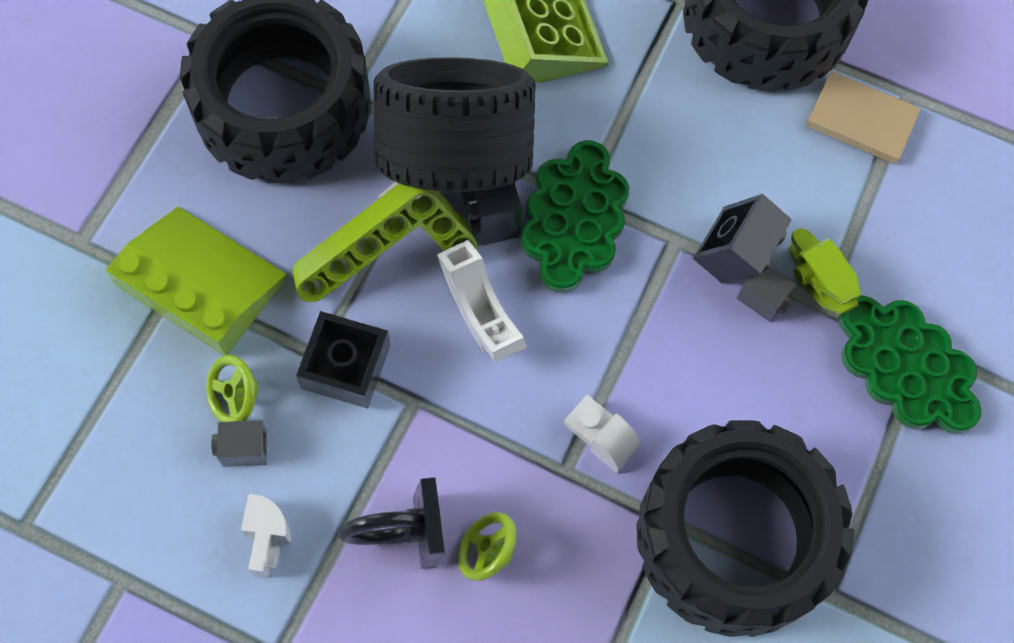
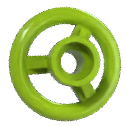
(238, 391)
(493, 550)

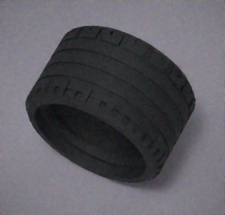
(454, 123)

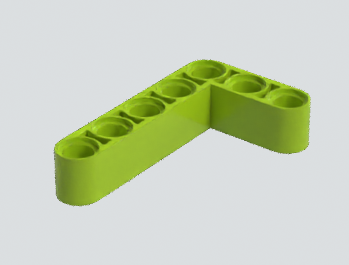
(320, 272)

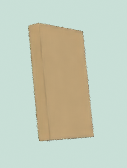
(863, 117)

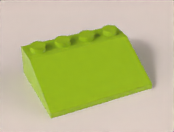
(547, 36)
(196, 278)

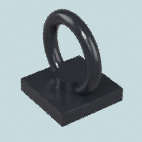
(416, 524)

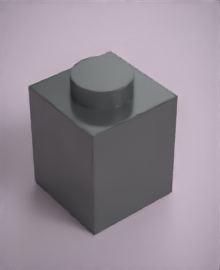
(767, 293)
(240, 443)

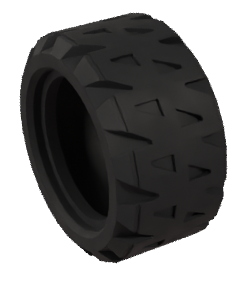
(267, 29)
(770, 53)
(797, 477)

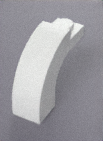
(478, 303)

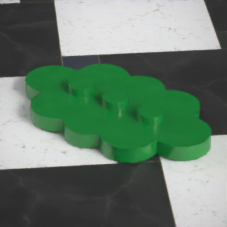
(574, 216)
(910, 365)

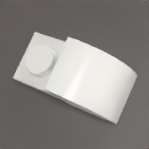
(606, 434)
(265, 525)

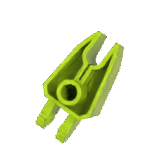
(824, 272)

